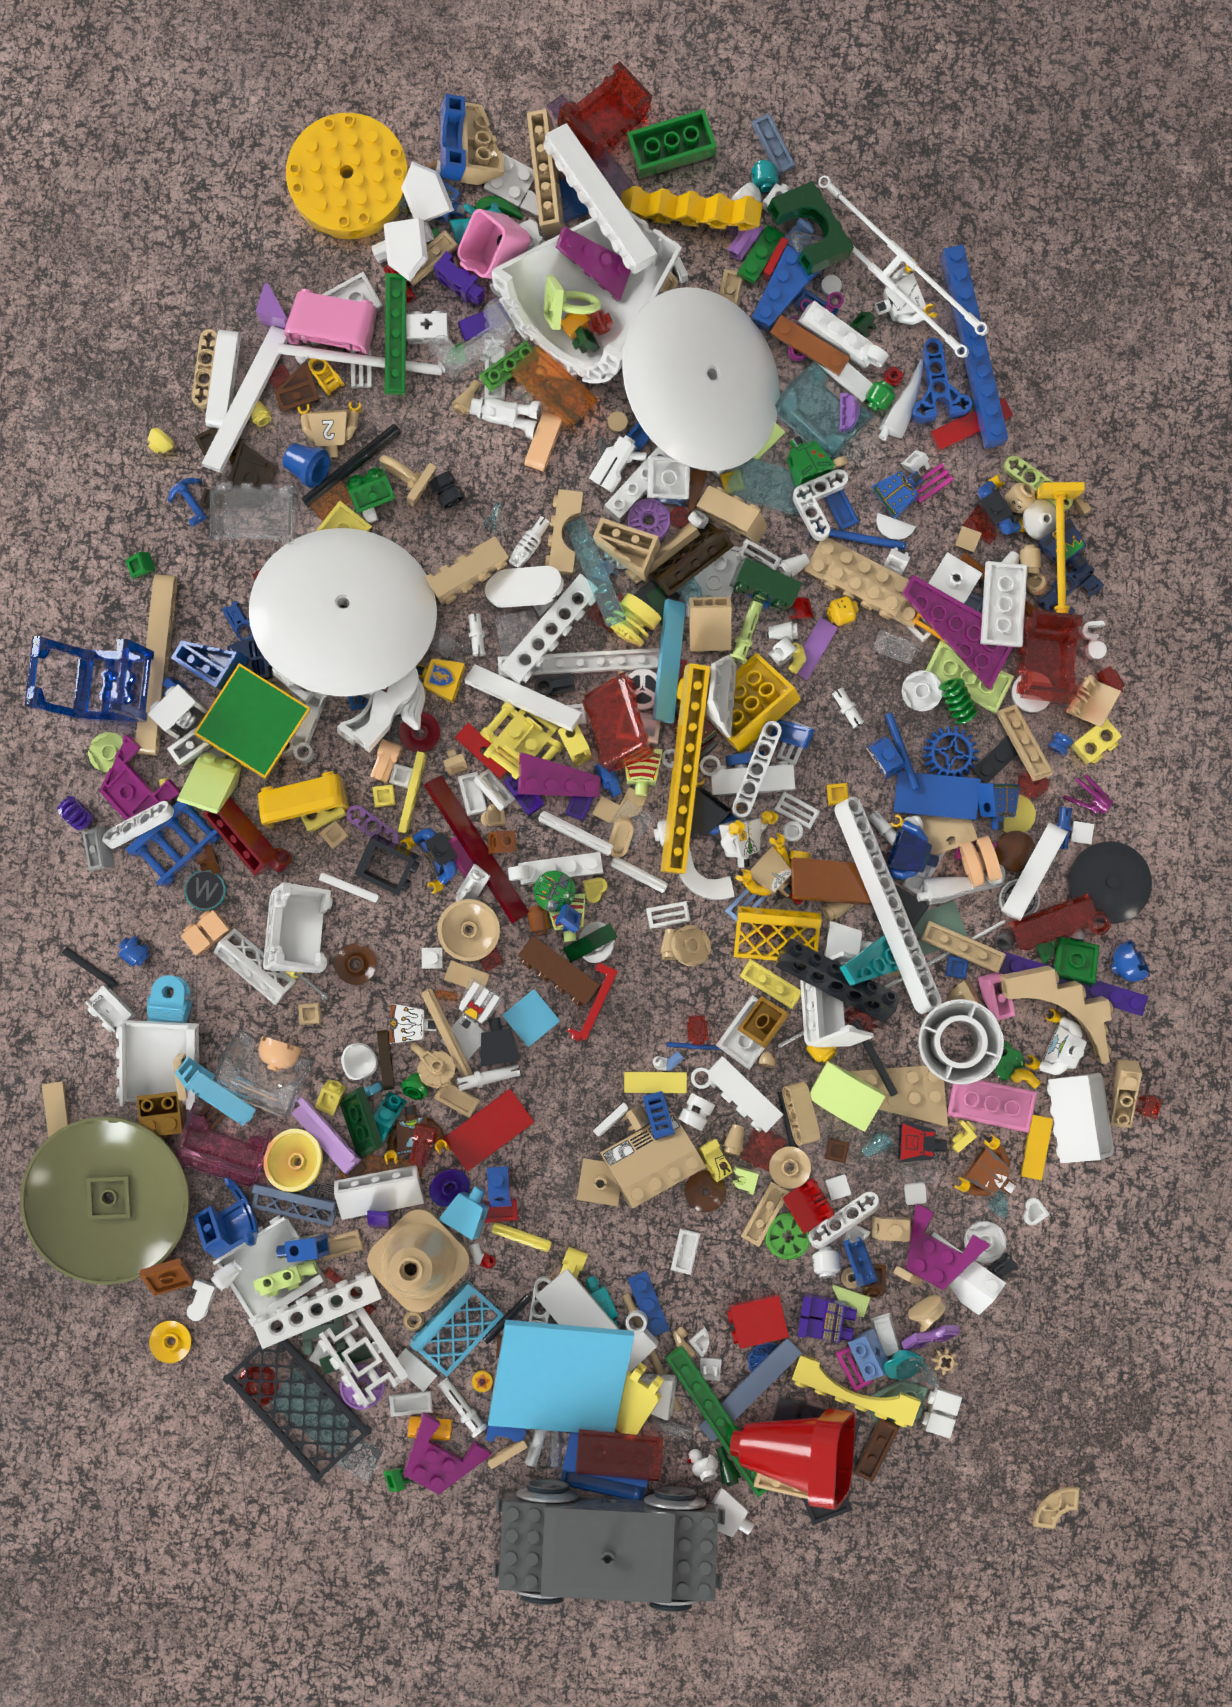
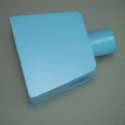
(467, 1213)

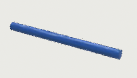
(690, 1046)

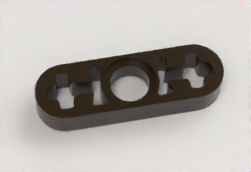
(385, 1060)

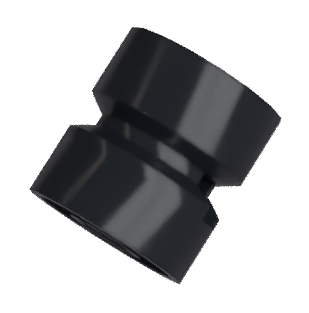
(445, 488)

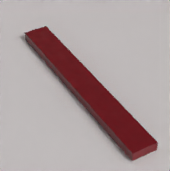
(476, 848)

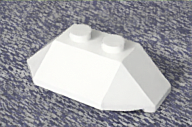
(721, 694)

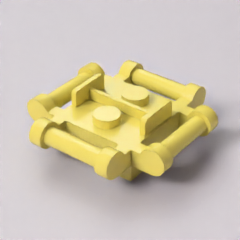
(519, 736)

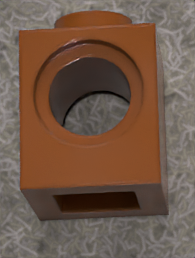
(502, 842)

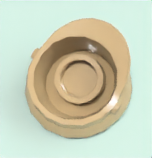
(927, 1311)

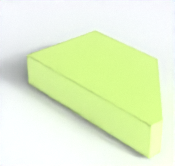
(853, 1299)

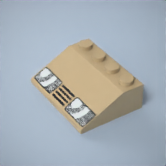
(651, 1166)

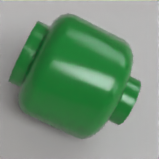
(880, 396)

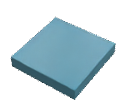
(531, 1018)

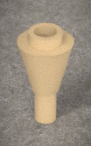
(462, 403)

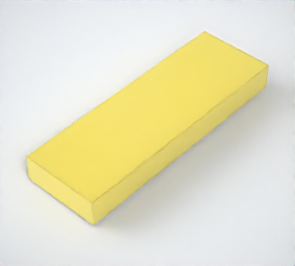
(771, 983)
(655, 1082)

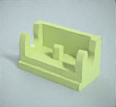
(748, 1182)

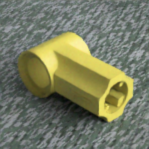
(574, 1261)

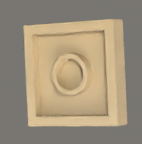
(597, 1183)

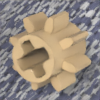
(951, 1362)

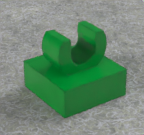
(394, 1479)

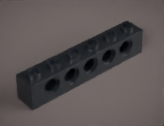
(827, 976)

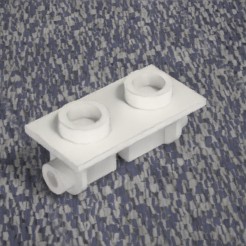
(472, 884)

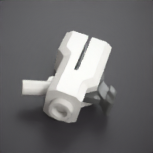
(613, 461)

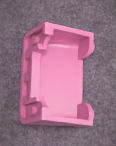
(331, 321)

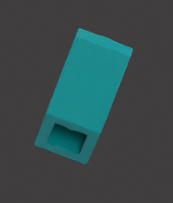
(388, 1113)

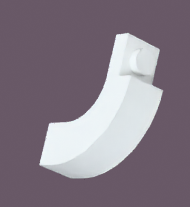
(706, 888)

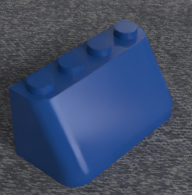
(604, 1485)

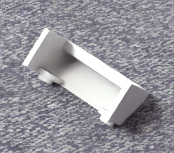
(825, 1016)

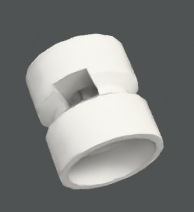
(692, 1118)

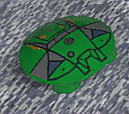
(554, 890)

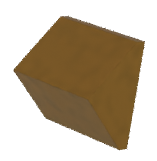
(763, 1022)

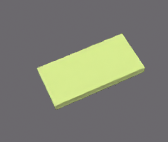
(948, 665)

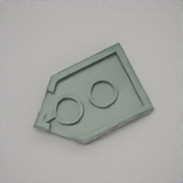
(894, 1390)

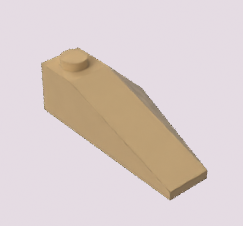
(483, 157)

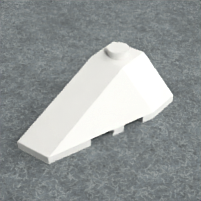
(976, 1285)

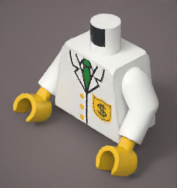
(743, 836)

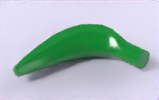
(506, 207)

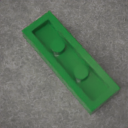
(760, 255)

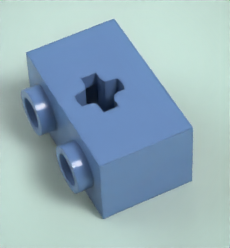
(868, 1354)

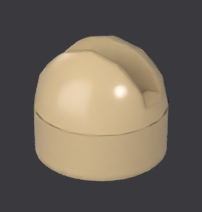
(767, 1060)

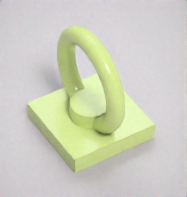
(556, 302)

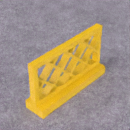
(774, 917)

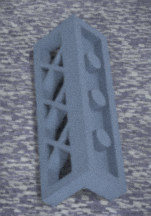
(294, 1197)

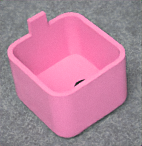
(480, 243)

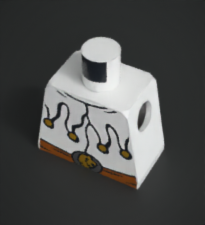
(408, 1024)

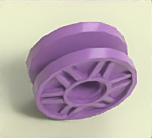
(650, 509)
(347, 1393)

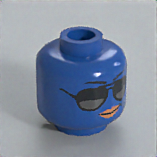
(133, 950)

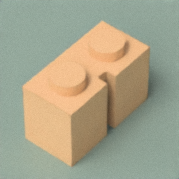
(206, 932)

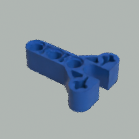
(950, 396)

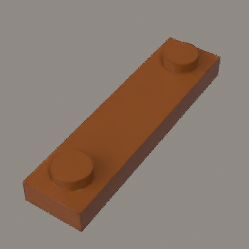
(809, 345)

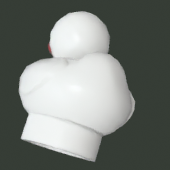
(703, 1468)

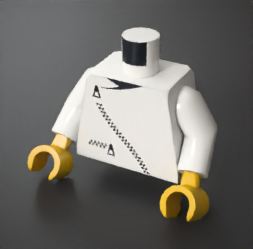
(897, 307)

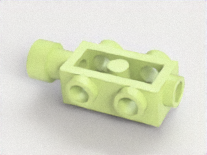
(281, 1279)

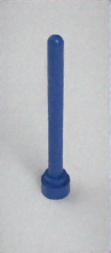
(863, 538)

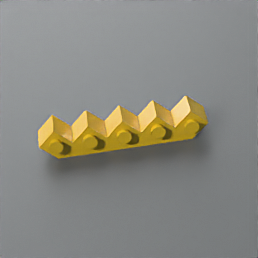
(693, 209)

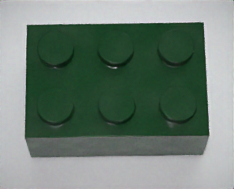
(765, 584)

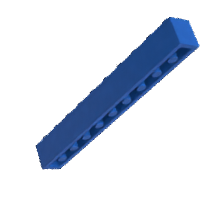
(978, 360)

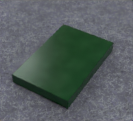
(361, 1123)

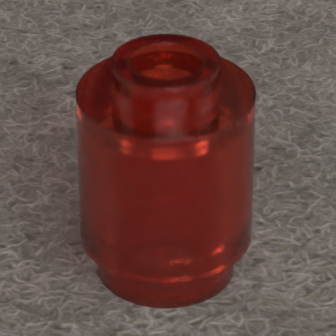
(1111, 678)
(697, 1030)

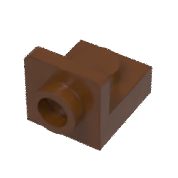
(877, 1288)

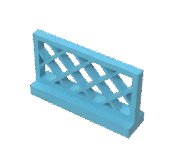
(443, 1315)

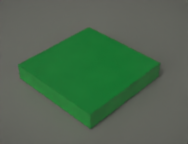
(1076, 960)

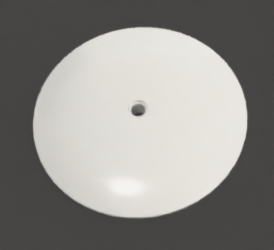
(701, 379)
(337, 648)

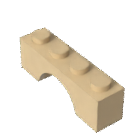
(568, 507)

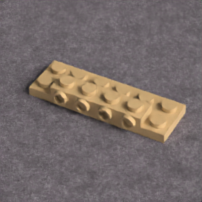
(861, 580)

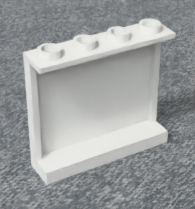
(148, 1055)
(261, 1261)

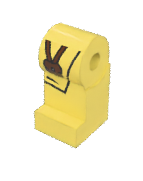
(714, 1160)

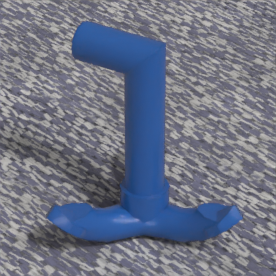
(182, 487)

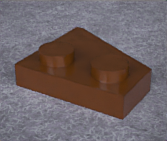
(297, 389)

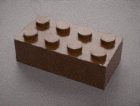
(559, 970)

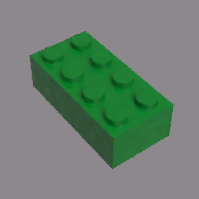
(671, 143)

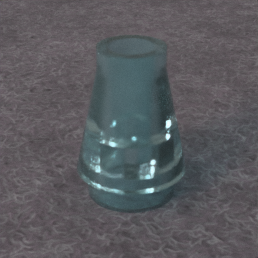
(879, 1143)

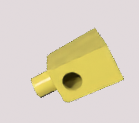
(575, 745)

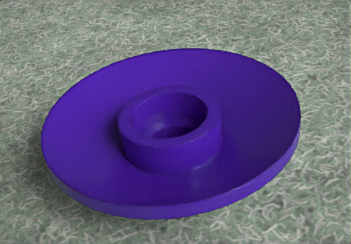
(444, 1195)

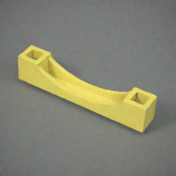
(900, 1408)

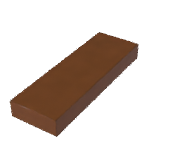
(876, 1449)

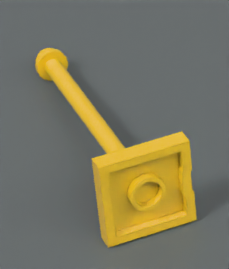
(1059, 492)

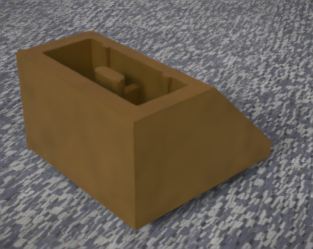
(162, 1113)

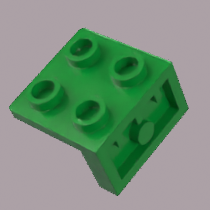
(370, 489)

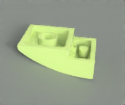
(846, 1096)

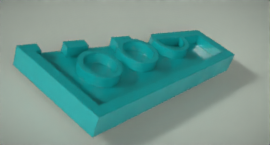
(870, 963)

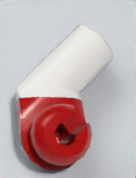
(481, 1259)

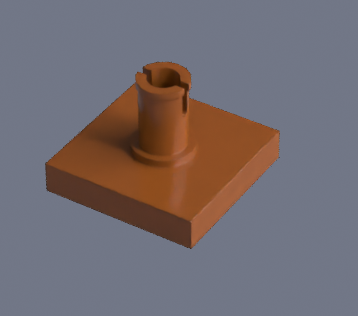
(166, 1276)

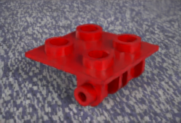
(808, 1205)

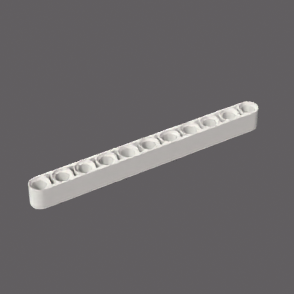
(887, 905)

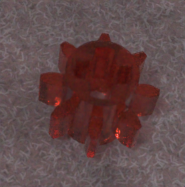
(600, 322)

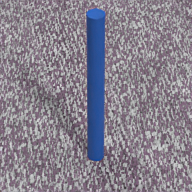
(902, 751)

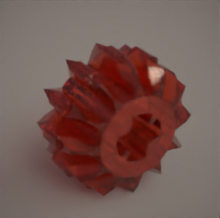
(868, 1021)

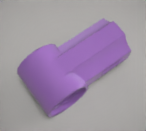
(743, 242)

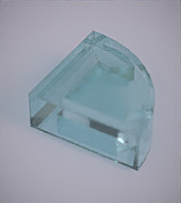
(999, 1204)

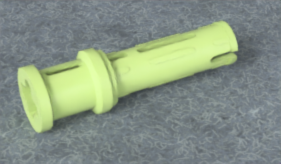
(743, 641)

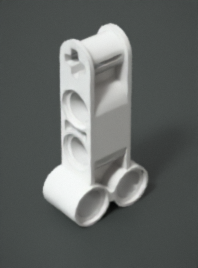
(305, 732)

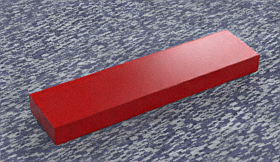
(963, 428)

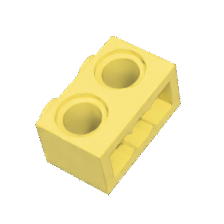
(1094, 738)
(323, 818)

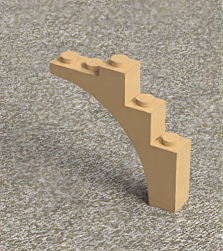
(1090, 1013)

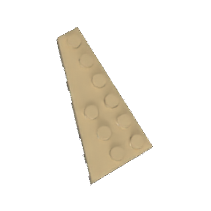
(919, 1093)

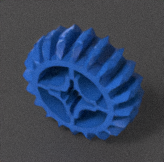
(968, 757)

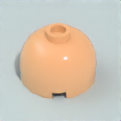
(278, 1054)

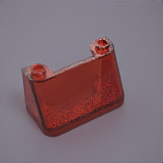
(617, 723)

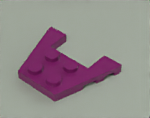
(126, 788)
(935, 1259)
(434, 1465)

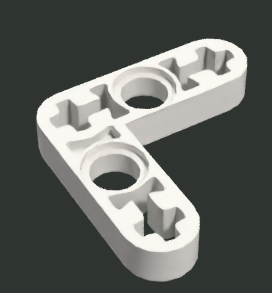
(810, 501)

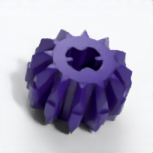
(75, 813)

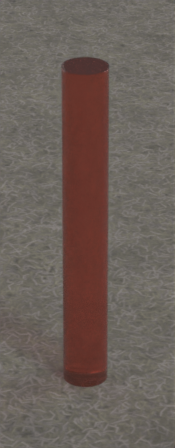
(336, 1278)

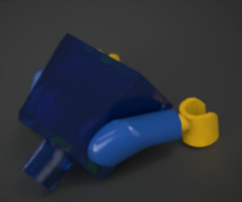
(910, 851)

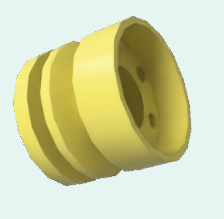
(638, 616)

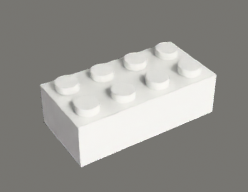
(177, 712)

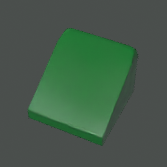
(140, 564)

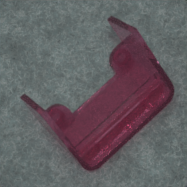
(219, 1153)

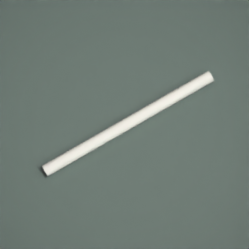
(354, 358)

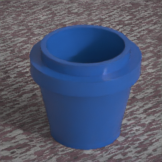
(307, 463)

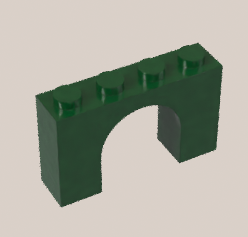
(809, 203)

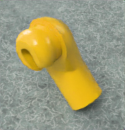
(1027, 1075)

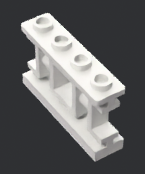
(377, 1347)

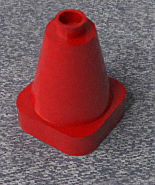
(803, 1454)

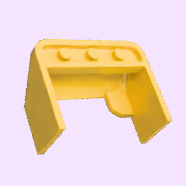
(302, 798)

